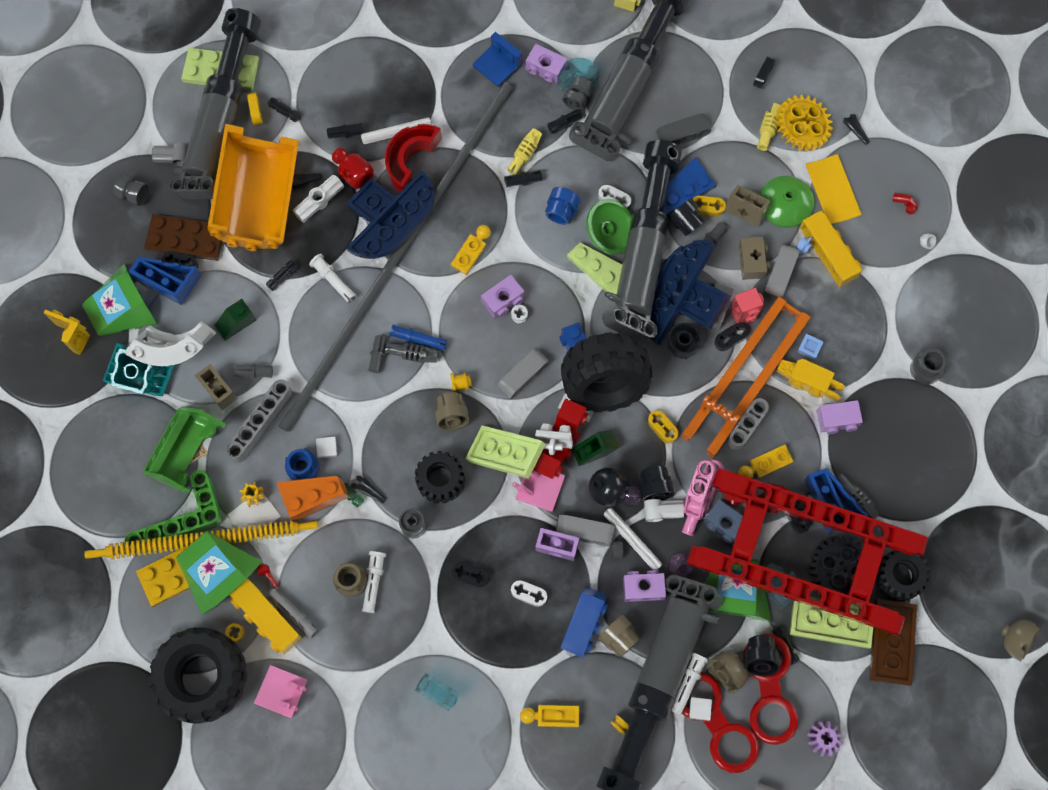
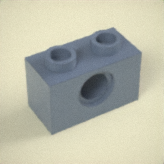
(717, 514)

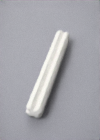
(389, 132)
(632, 539)

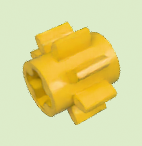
(249, 489)

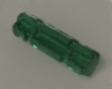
(356, 500)

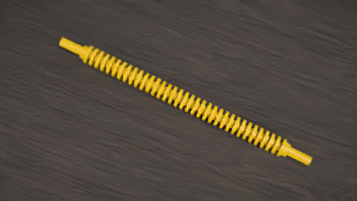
(126, 549)

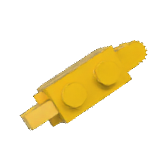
(810, 378)

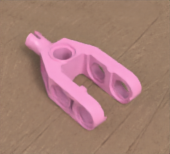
(699, 501)

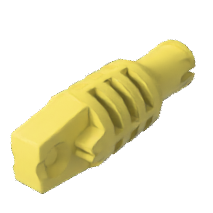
(768, 128)
(525, 150)

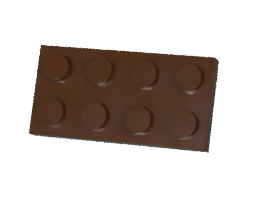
(182, 236)
(894, 654)

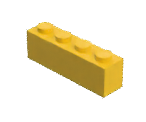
(831, 249)
(265, 616)

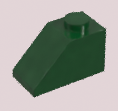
(234, 319)
(595, 447)

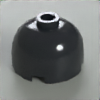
(608, 487)

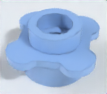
(804, 245)

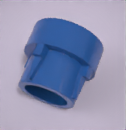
(562, 205)
(300, 456)

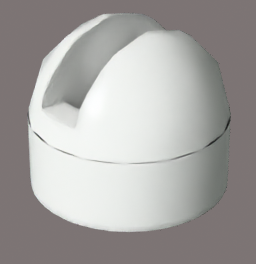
(928, 244)

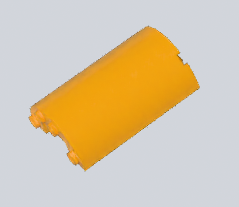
(252, 190)

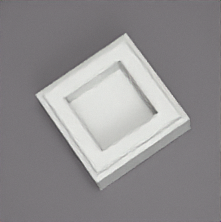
(326, 447)
(700, 709)

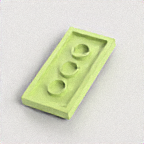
(203, 63)
(505, 451)
(828, 627)

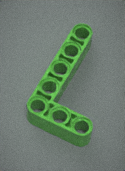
(183, 521)

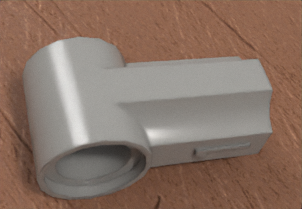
(170, 154)

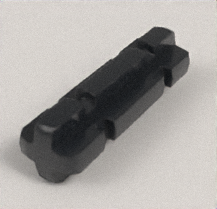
(284, 109)
(281, 275)
(779, 631)

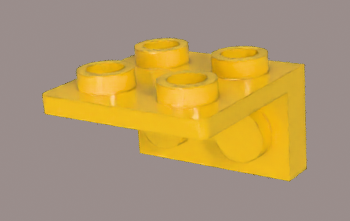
(74, 335)

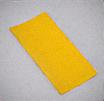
(833, 189)

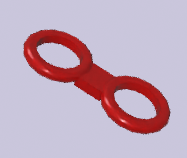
(771, 693)
(719, 726)

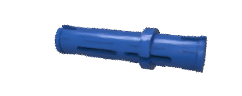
(417, 337)

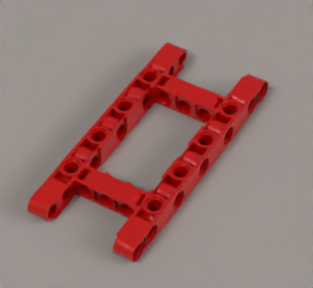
(795, 588)

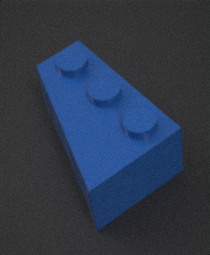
(165, 278)
(828, 489)
(584, 622)

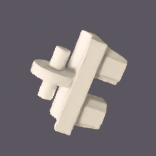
(555, 440)

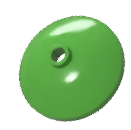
(788, 211)
(615, 220)

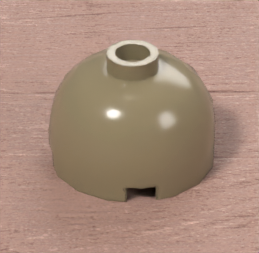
(1020, 638)
(728, 671)

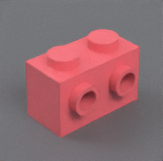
(747, 306)

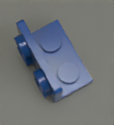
(498, 60)

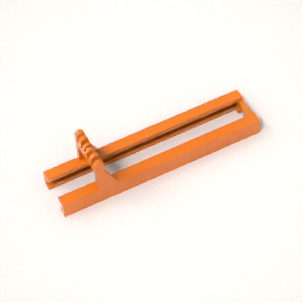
(733, 417)

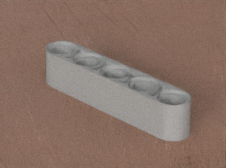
(258, 430)

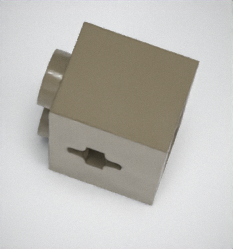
(747, 205)
(751, 267)
(216, 386)

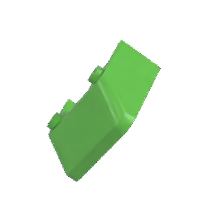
(179, 446)

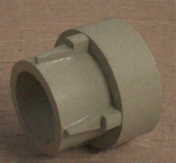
(451, 412)
(345, 570)
(620, 636)

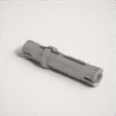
(300, 619)

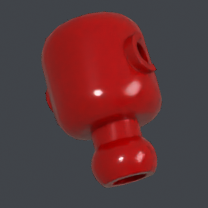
(352, 168)

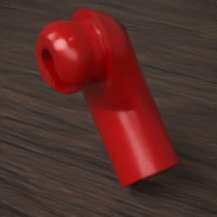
(909, 202)

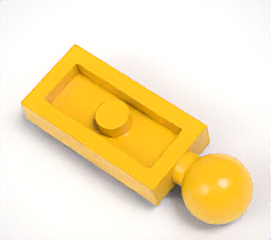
(471, 250)
(767, 463)
(552, 716)

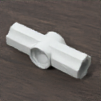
(310, 206)

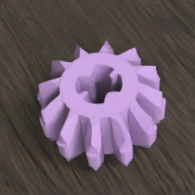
(830, 734)

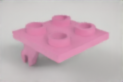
(539, 490)
(281, 691)

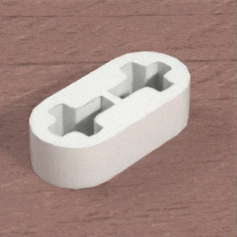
(615, 194)
(530, 589)

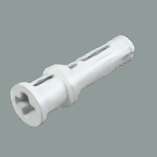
(327, 272)
(374, 572)
(691, 675)

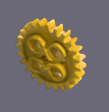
(803, 123)

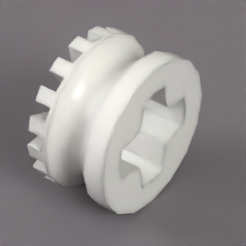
(522, 318)

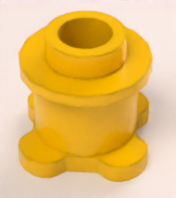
(460, 382)

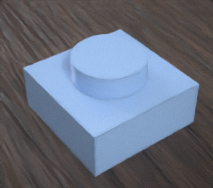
(810, 346)

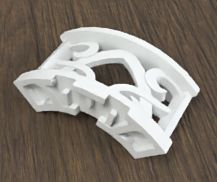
(166, 349)

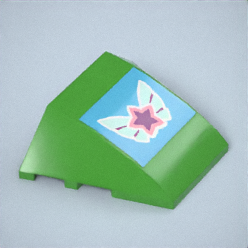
(118, 305)
(214, 569)
(739, 597)

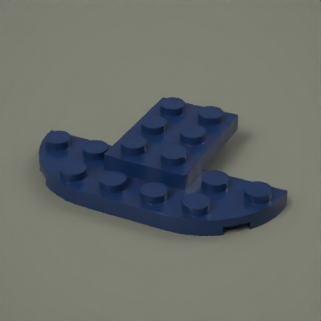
(389, 217)
(683, 292)

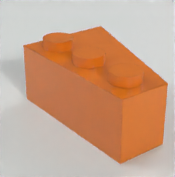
(311, 495)

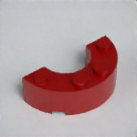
(403, 145)
(571, 415)

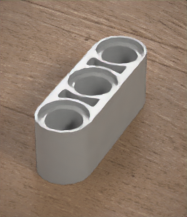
(782, 271)
(523, 373)
(752, 416)
(586, 530)

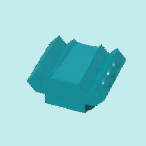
(134, 375)

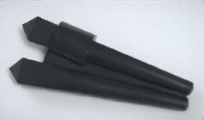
(855, 126)
(299, 179)
(367, 489)

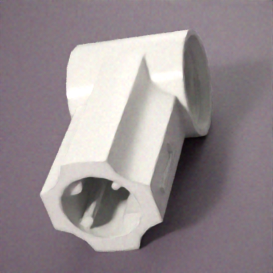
(657, 510)

